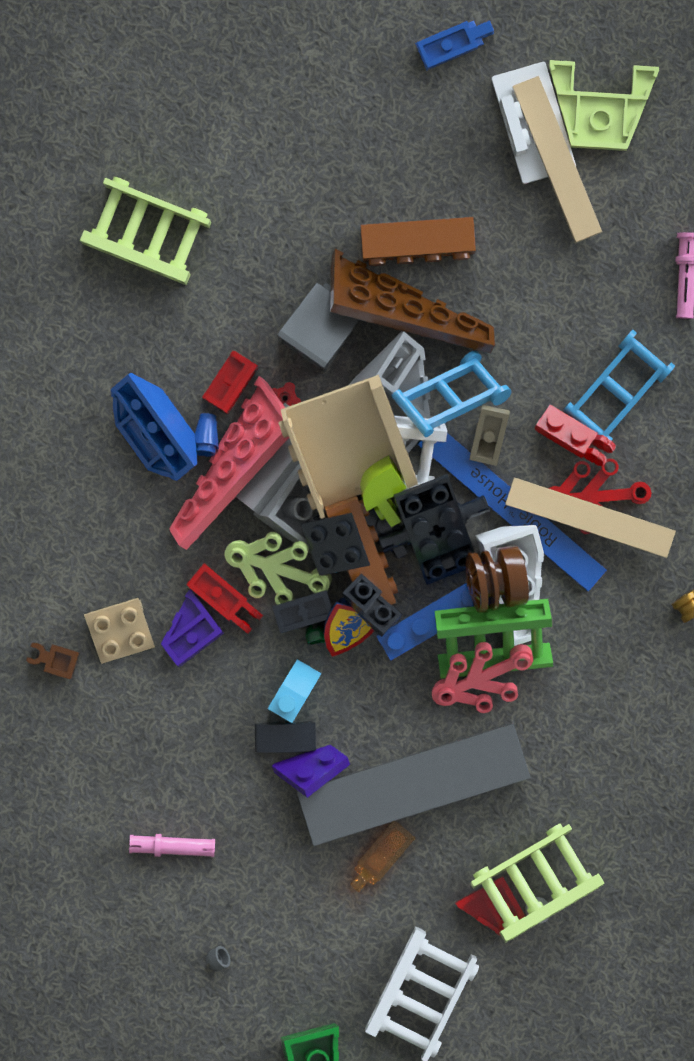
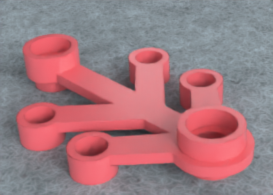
(480, 678)

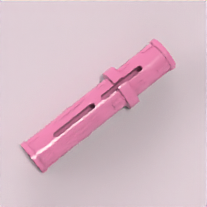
(169, 845)

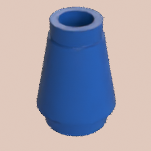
(206, 435)

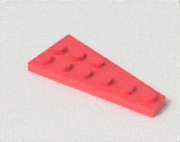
(240, 456)

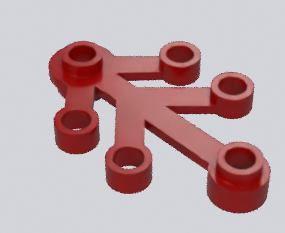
(593, 496)

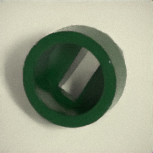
(315, 636)

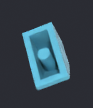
(294, 691)

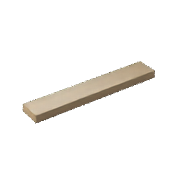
(557, 159)
(590, 517)

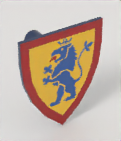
(344, 628)

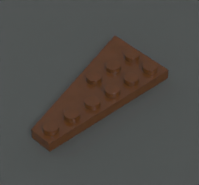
(397, 305)

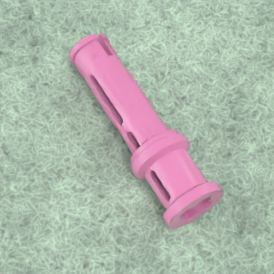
(685, 310)

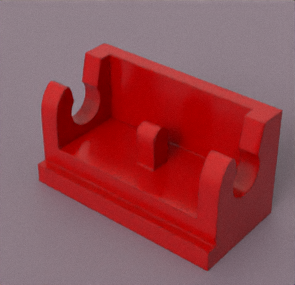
(230, 382)

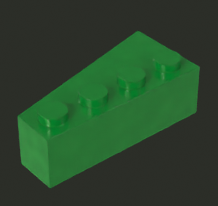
(312, 1044)

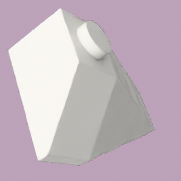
(530, 545)

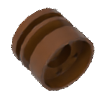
(491, 579)

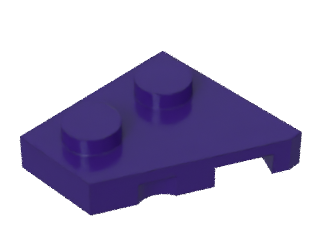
(190, 631)
(311, 769)

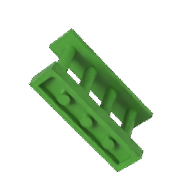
(467, 622)

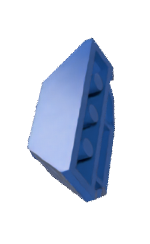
(153, 427)

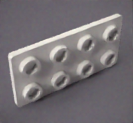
(521, 141)

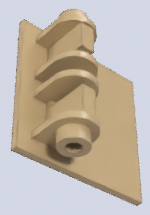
(119, 630)

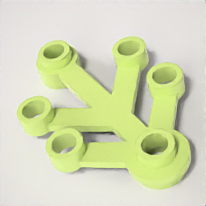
(273, 566)

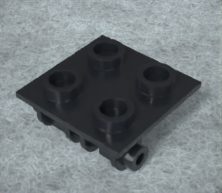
(335, 544)

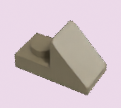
(489, 435)

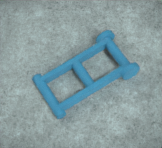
(627, 344)
(470, 362)

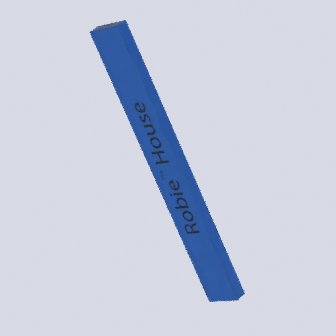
(484, 482)

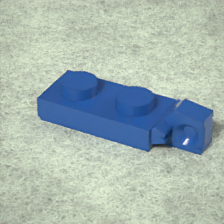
(452, 43)

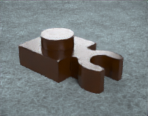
(58, 661)

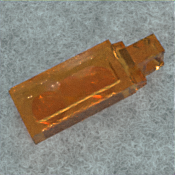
(382, 855)

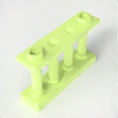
(150, 258)
(561, 896)

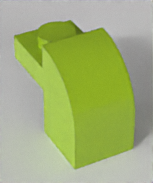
(379, 485)

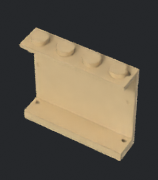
(341, 438)

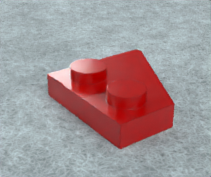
(482, 909)

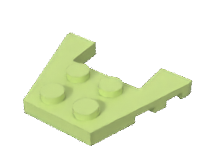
(600, 118)

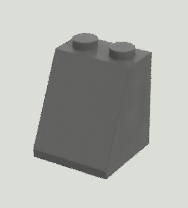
(315, 330)

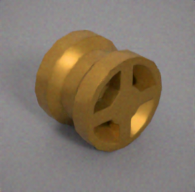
(685, 606)

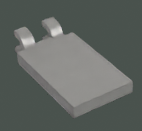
(268, 479)

